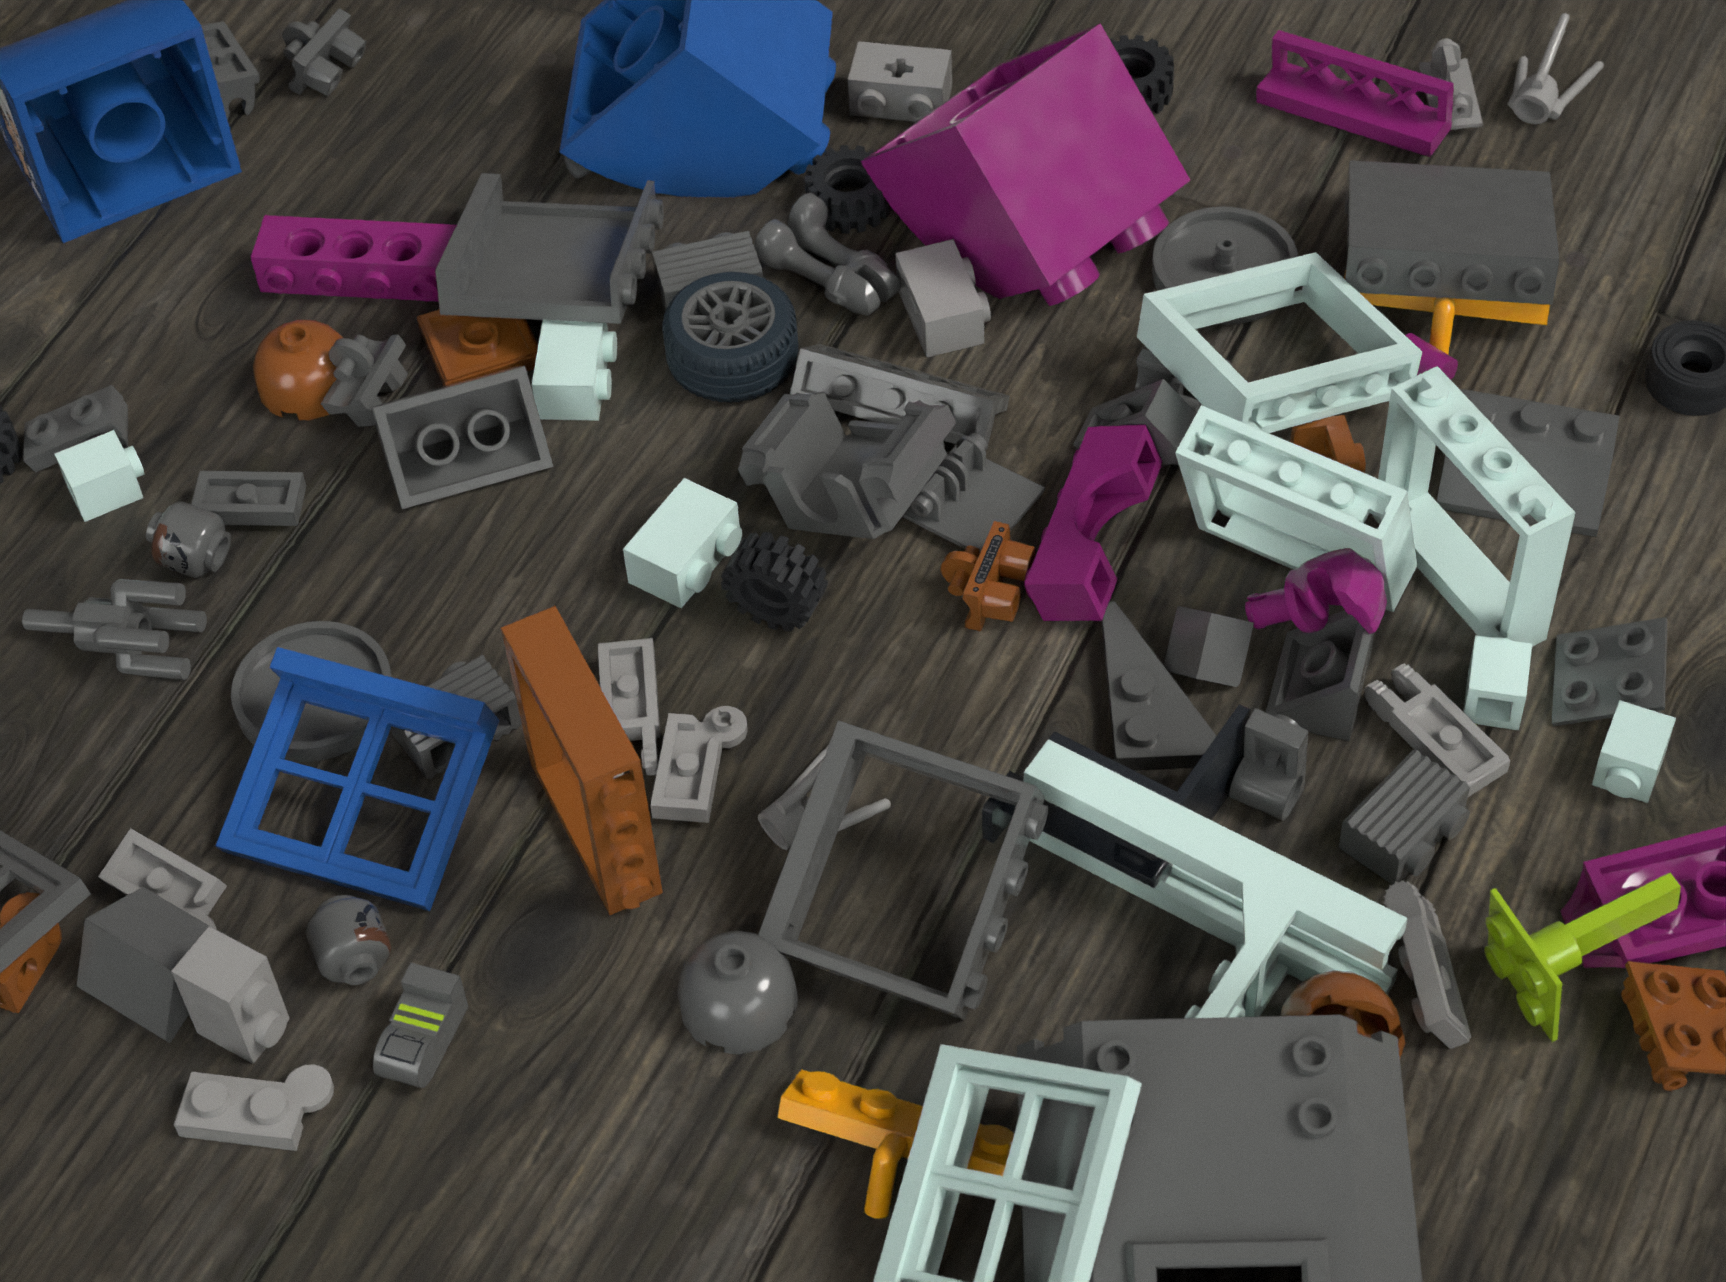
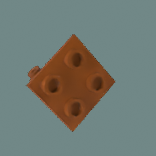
(1678, 1018)

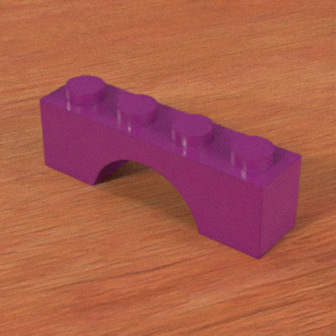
(1107, 475)

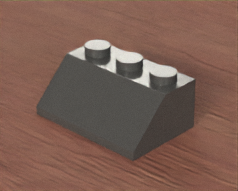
(462, 436)
(1560, 442)

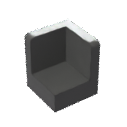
(1208, 646)

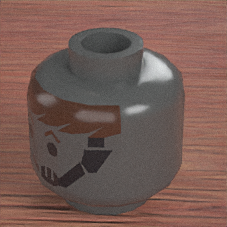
(188, 539)
(346, 938)

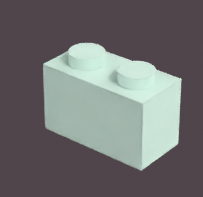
(573, 370)
(683, 543)

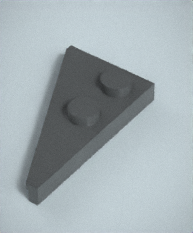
(1149, 712)

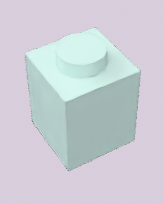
(101, 474)
(1497, 682)
(1633, 751)

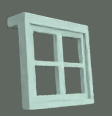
(944, 1144)

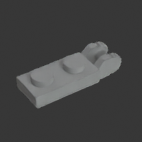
(630, 687)
(1437, 728)
(1429, 966)

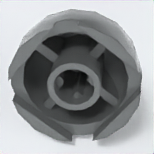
(737, 992)

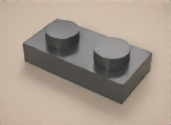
(251, 496)

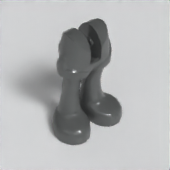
(859, 277)

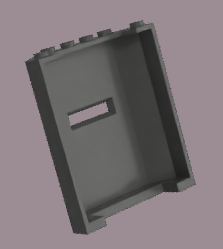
(1240, 1150)

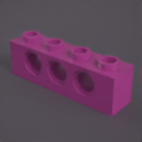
(349, 257)

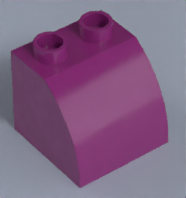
(1035, 169)

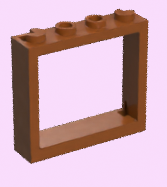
(576, 753)

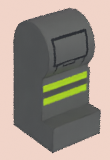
(420, 1026)

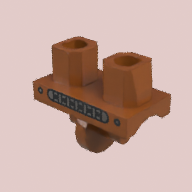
(980, 576)

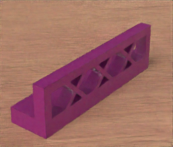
(1357, 103)

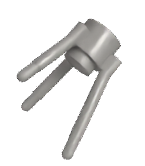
(1537, 96)
(784, 815)

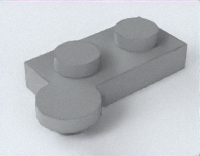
(691, 762)
(146, 864)
(252, 1109)

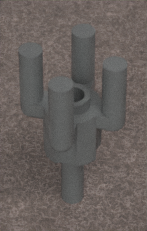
(126, 626)

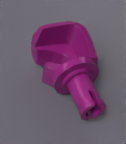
(1325, 580)

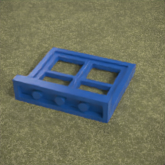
(385, 704)

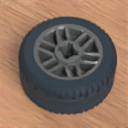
(730, 336)

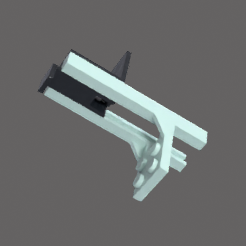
(1202, 872)

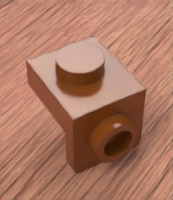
(1330, 439)

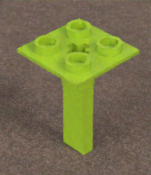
(1539, 958)

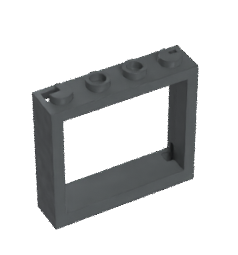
(817, 834)

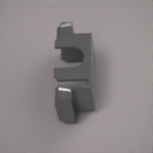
(841, 481)

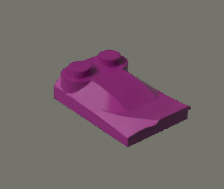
(1694, 927)

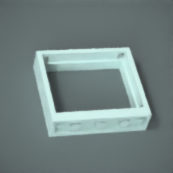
(1289, 398)
(1435, 412)
(1293, 500)

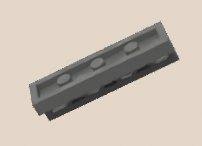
(883, 389)

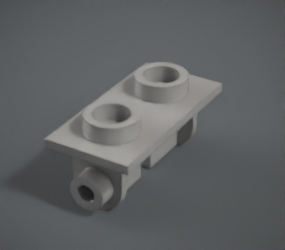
(1449, 66)

